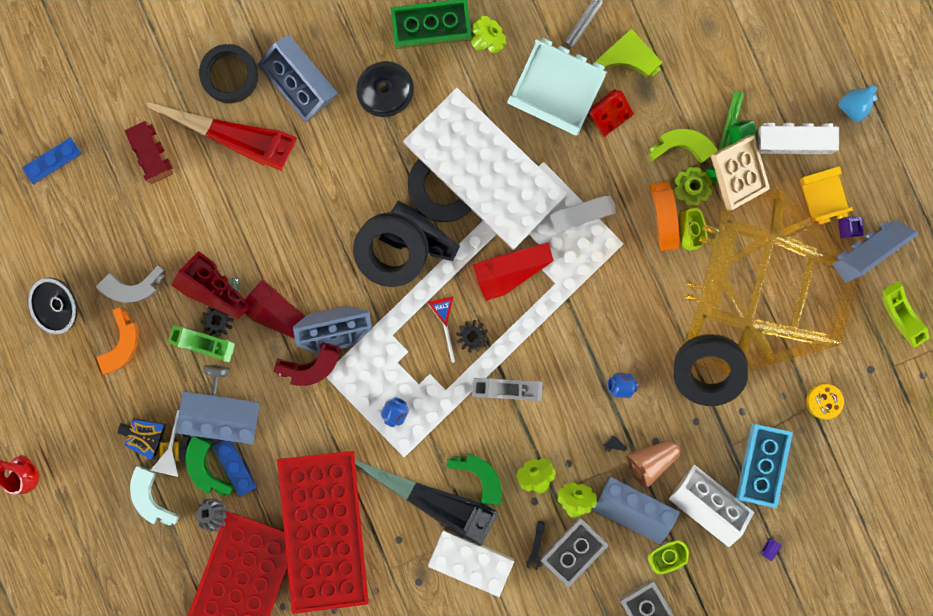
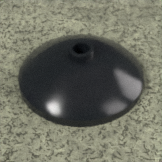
(388, 99)
(53, 305)

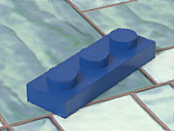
(52, 160)
(234, 467)

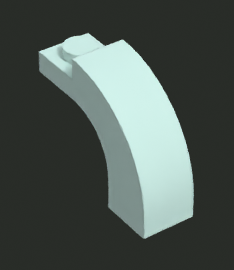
(142, 498)

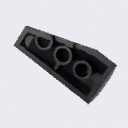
(438, 242)

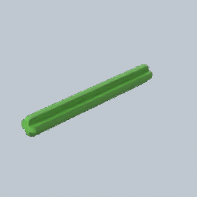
(731, 119)

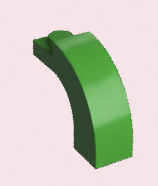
(201, 343)

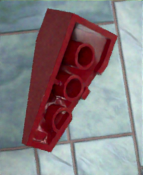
(205, 284)
(272, 309)

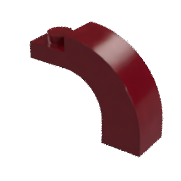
(311, 372)

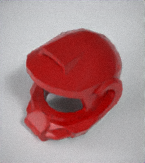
(22, 477)

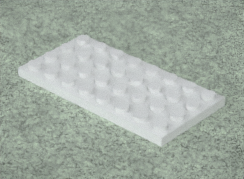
(484, 168)

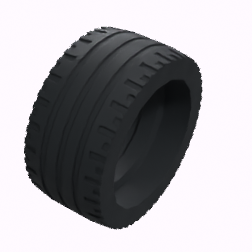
(209, 60)

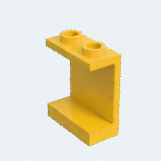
(825, 195)

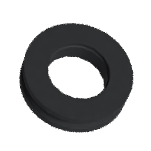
(427, 207)
(376, 270)
(710, 346)

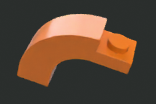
(665, 216)
(126, 346)

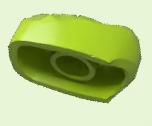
(691, 228)
(668, 557)

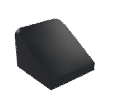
(613, 442)

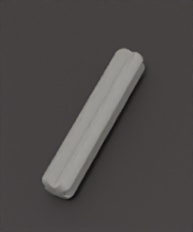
(583, 22)

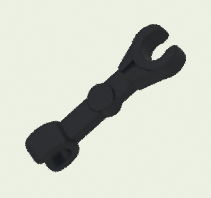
(182, 454)
(536, 545)

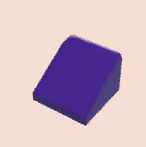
(851, 227)
(770, 549)

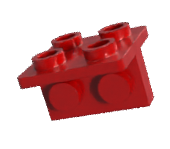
(610, 112)

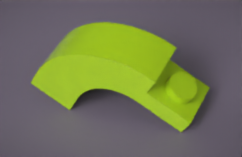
(689, 139)
(903, 316)

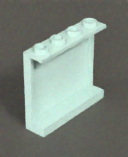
(558, 86)

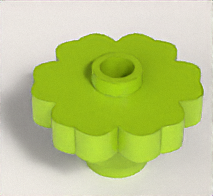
(488, 35)
(695, 177)
(536, 475)
(576, 499)

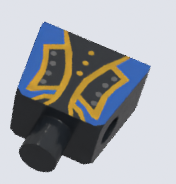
(143, 436)

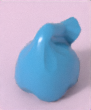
(858, 103)

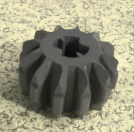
(211, 514)

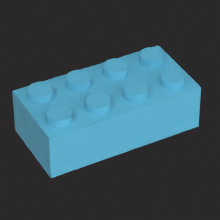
(764, 465)

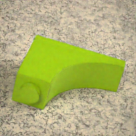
(631, 53)

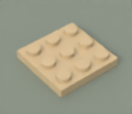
(740, 172)

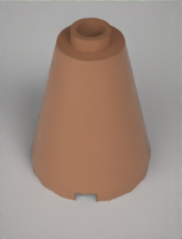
(652, 461)

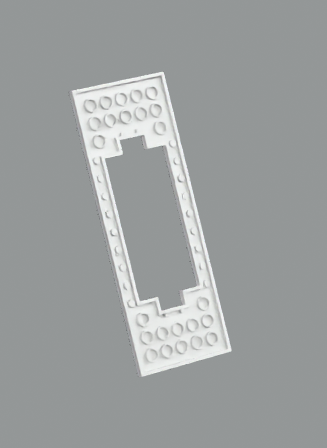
(371, 369)

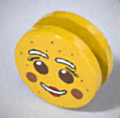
(824, 401)

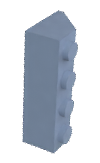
(297, 78)
(873, 250)
(217, 417)
(635, 510)

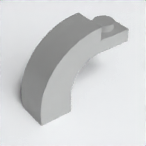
(583, 213)
(118, 291)
(507, 389)

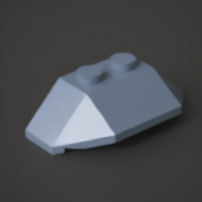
(334, 326)

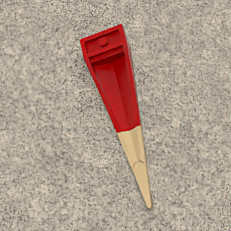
(256, 143)

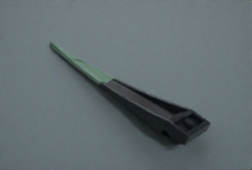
(459, 514)

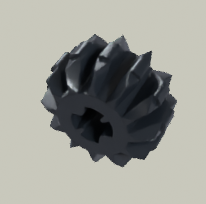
(216, 327)
(468, 331)

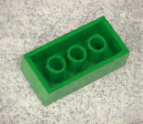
(430, 23)

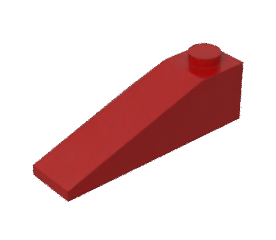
(506, 272)

